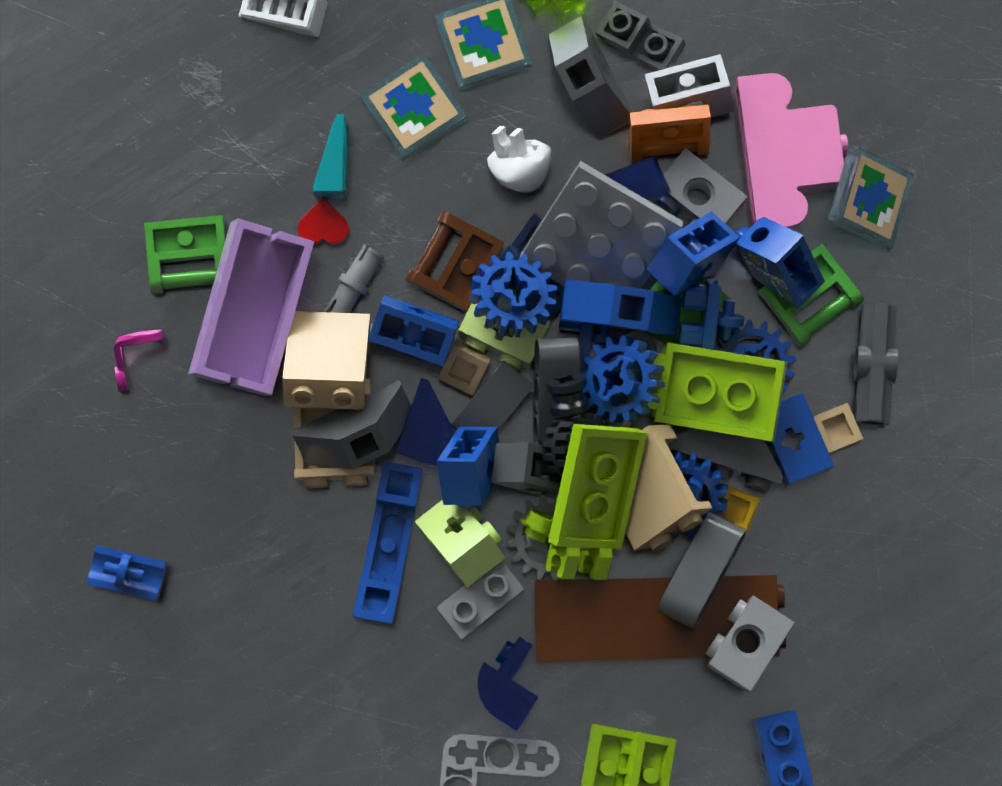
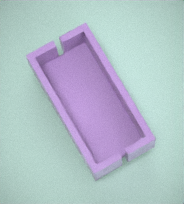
(251, 307)

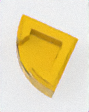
(740, 507)

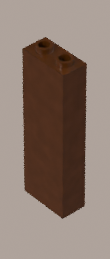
(621, 621)

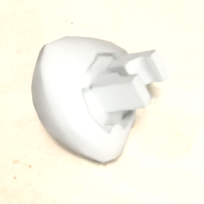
(517, 161)

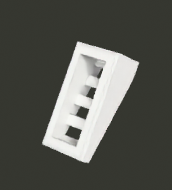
(309, 26)

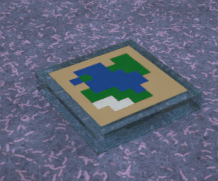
(483, 41)
(413, 106)
(871, 197)

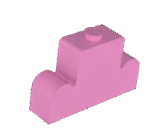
(786, 149)

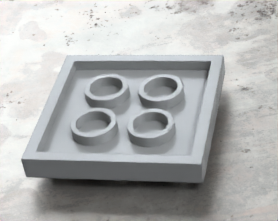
(599, 232)

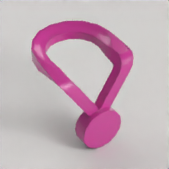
(127, 340)

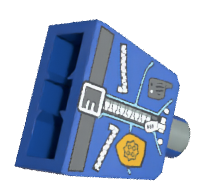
(769, 250)

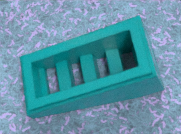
(333, 170)

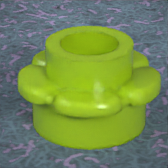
(537, 525)

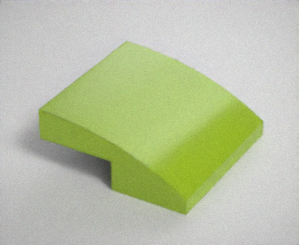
(627, 758)

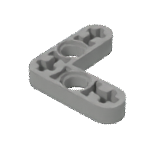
(469, 771)

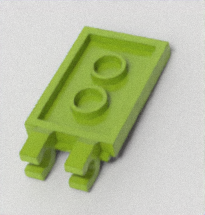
(719, 391)
(594, 499)

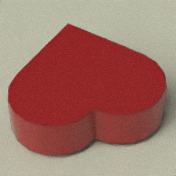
(323, 224)

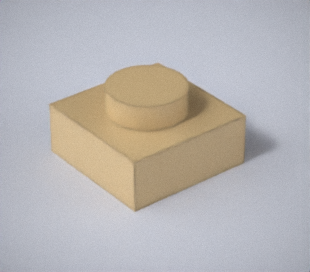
(464, 368)
(838, 428)

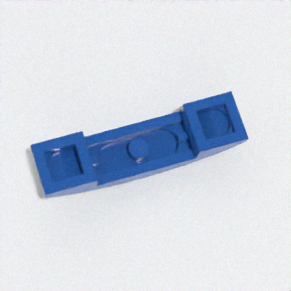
(388, 543)

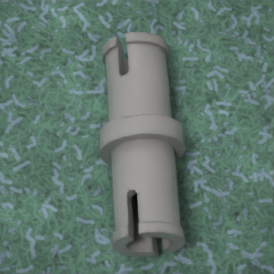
(354, 281)

